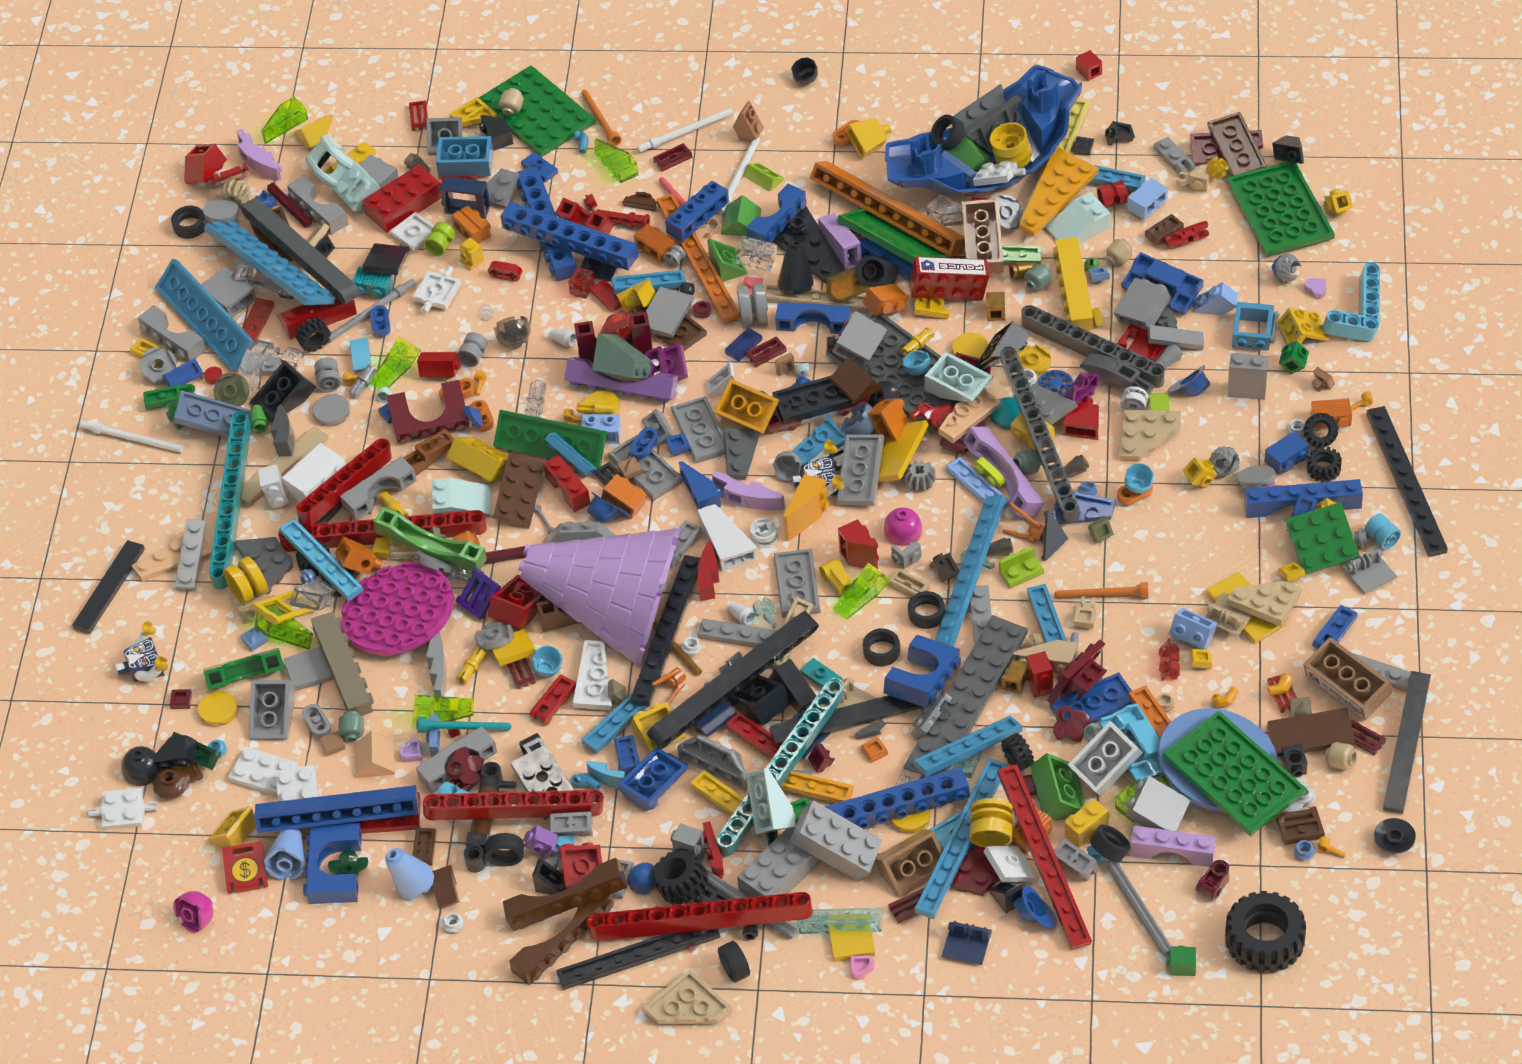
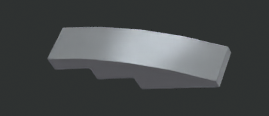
(437, 663)

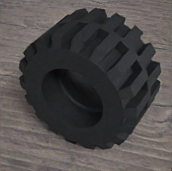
(679, 877)

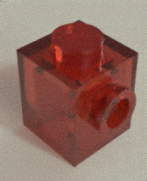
(581, 282)

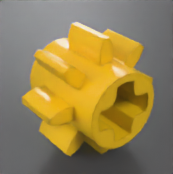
(1216, 168)

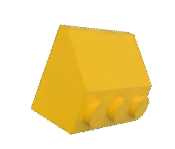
(478, 458)

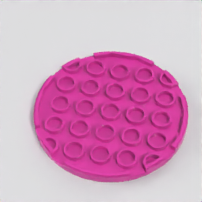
(398, 609)

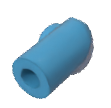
(583, 141)
(585, 779)

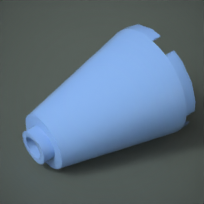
(286, 855)
(408, 873)

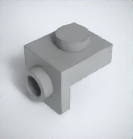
(907, 556)

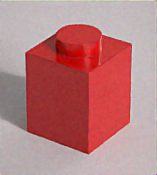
(1089, 65)

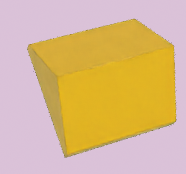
(234, 828)

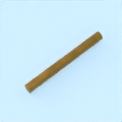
(684, 657)

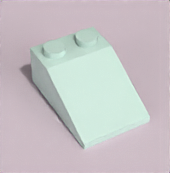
(1081, 219)
(955, 379)
(460, 495)
(768, 803)

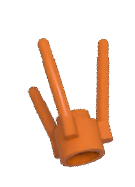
(1034, 529)
(674, 678)

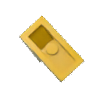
(638, 294)

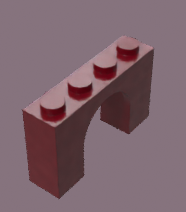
(638, 336)
(410, 428)

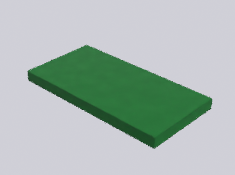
(888, 235)

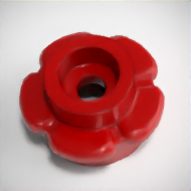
(590, 201)

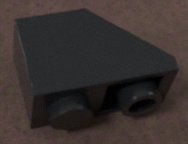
(498, 130)
(1288, 149)
(177, 752)

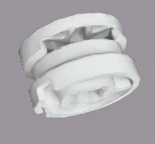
(1134, 400)
(763, 531)

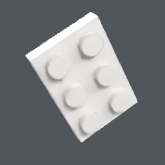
(257, 770)
(297, 783)

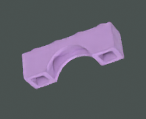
(1151, 841)

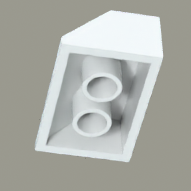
(312, 471)

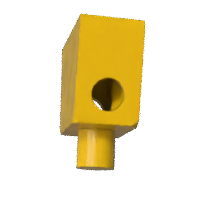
(868, 136)

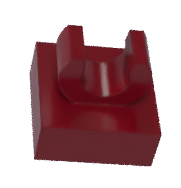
(820, 758)

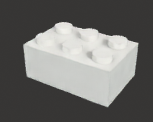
(1105, 758)

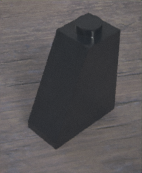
(795, 685)

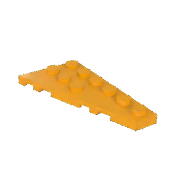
(1059, 184)

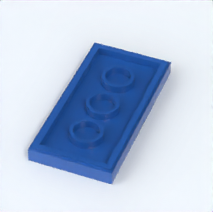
(1100, 701)

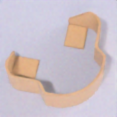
(714, 231)

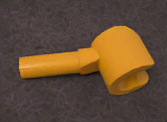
(349, 378)
(481, 378)
(1366, 400)
(569, 416)
(1324, 847)

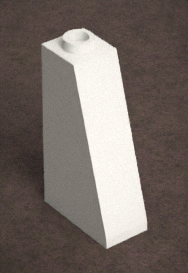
(729, 543)

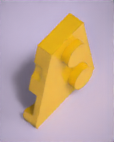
(931, 308)

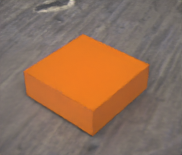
(874, 749)

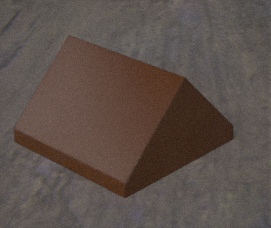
(854, 381)

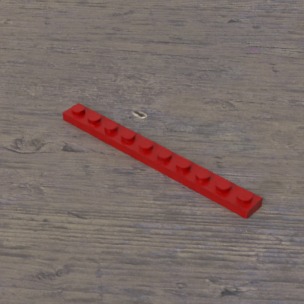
(1044, 857)

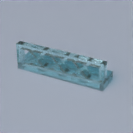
(843, 920)

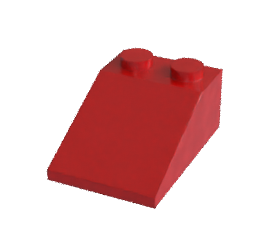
(515, 603)

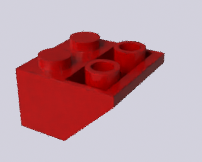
(202, 163)
(857, 545)

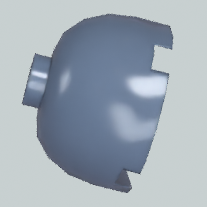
(859, 422)

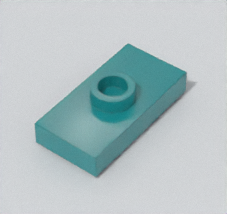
(818, 673)

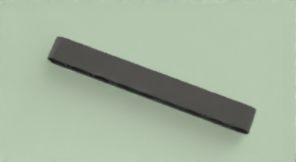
(1086, 342)

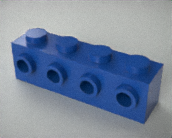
(697, 211)

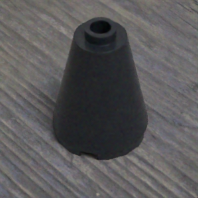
(795, 270)

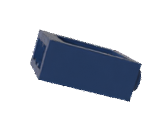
(464, 186)

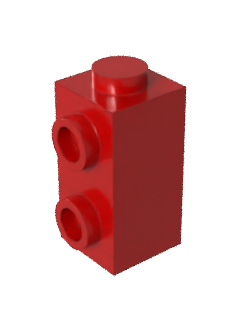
(438, 364)

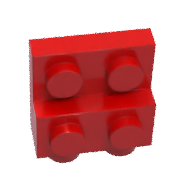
(577, 861)

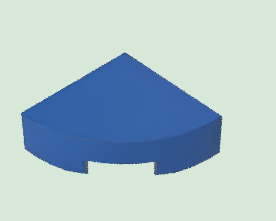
(475, 416)

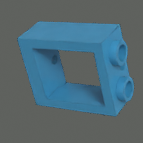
(1253, 312)

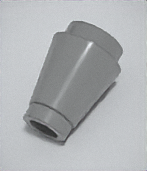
(1170, 355)

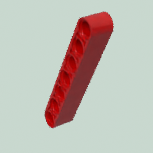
(329, 493)

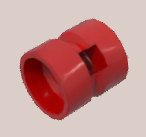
(1112, 194)

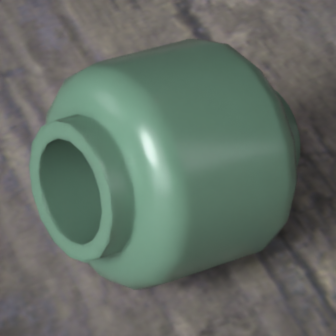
(1037, 277)
(1027, 461)
(351, 726)

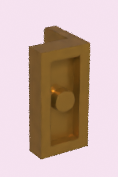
(844, 285)

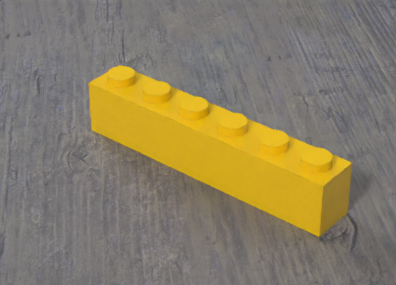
(1073, 283)

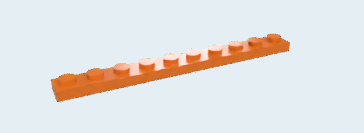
(703, 266)

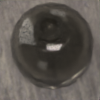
(512, 331)

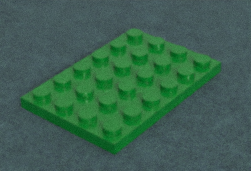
(546, 115)
(1280, 208)
(1234, 773)

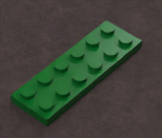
(528, 435)

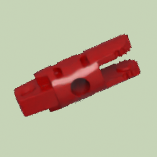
(1187, 235)

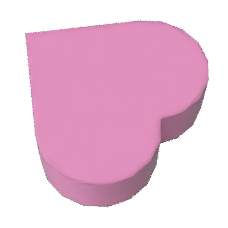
(861, 966)

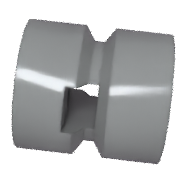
(472, 349)
(327, 374)

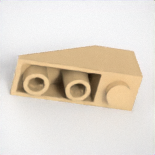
(1059, 653)

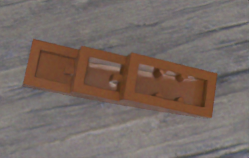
(429, 451)

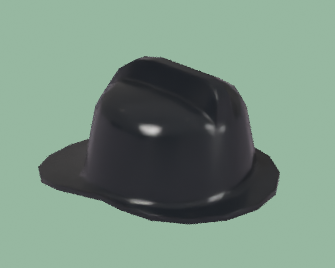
(876, 271)

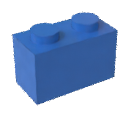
(1286, 453)

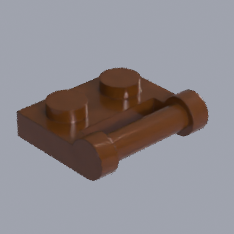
(1300, 830)

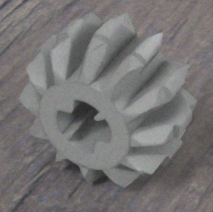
(919, 475)

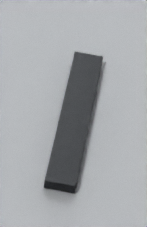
(108, 587)

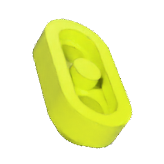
(993, 476)

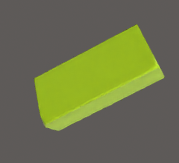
(762, 176)

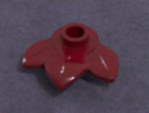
(1072, 726)
(468, 766)

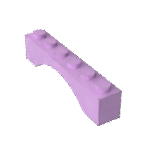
(984, 444)

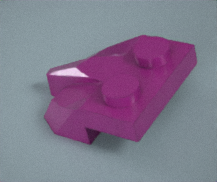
(668, 360)
(1083, 386)

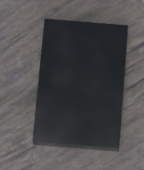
(385, 259)

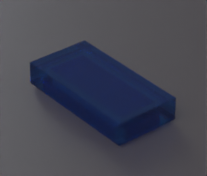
(743, 343)

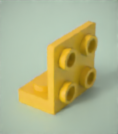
(1299, 324)

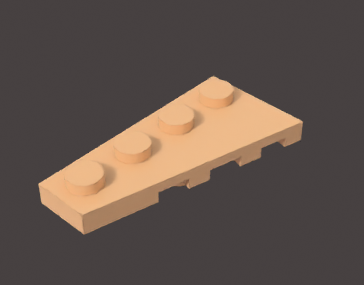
(968, 415)
(165, 559)

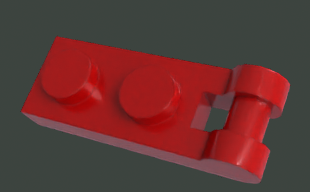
(553, 699)
(712, 850)

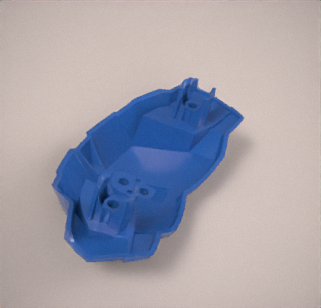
(1043, 113)

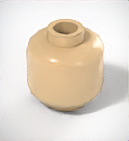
(511, 101)
(1119, 252)
(1341, 756)

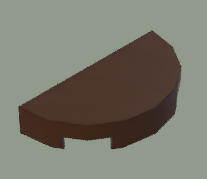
(641, 201)

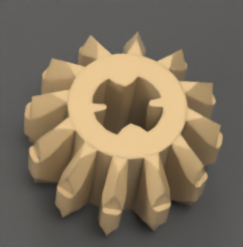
(235, 191)

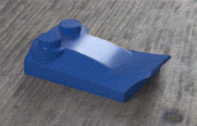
(652, 778)

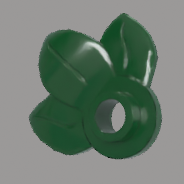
(348, 863)

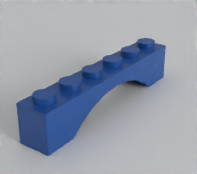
(1266, 500)

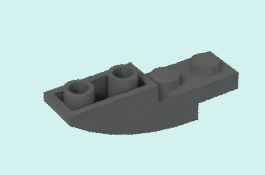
(1115, 372)

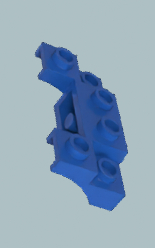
(1180, 284)

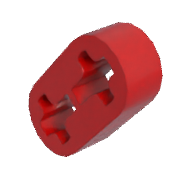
(505, 271)

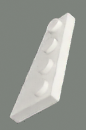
(592, 679)

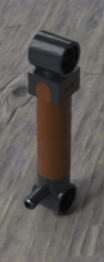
(481, 828)

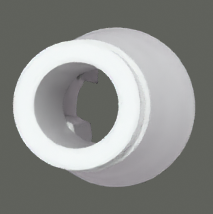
(563, 336)
(742, 613)

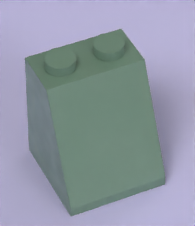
(619, 358)

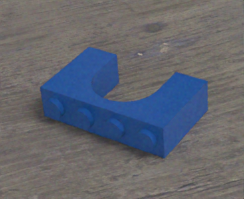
(923, 688)
(323, 842)

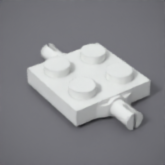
(996, 173)
(437, 290)
(122, 809)

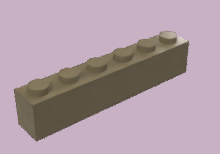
(341, 663)

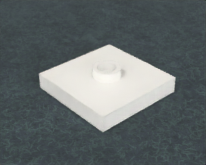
(1009, 863)

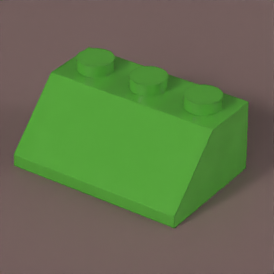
(1057, 787)

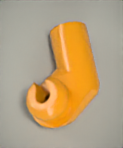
(1283, 685)
(1222, 701)

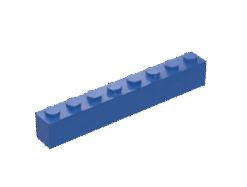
(336, 809)

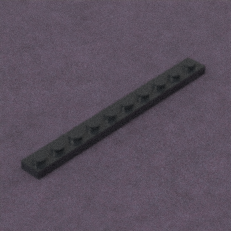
(1407, 481)
(666, 631)

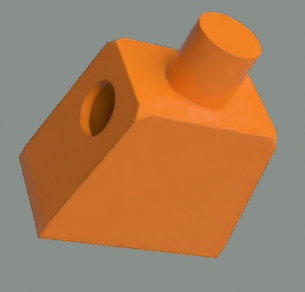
(889, 418)
(357, 556)

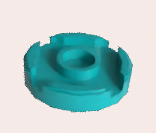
(1006, 412)

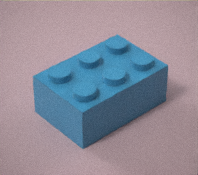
(464, 156)

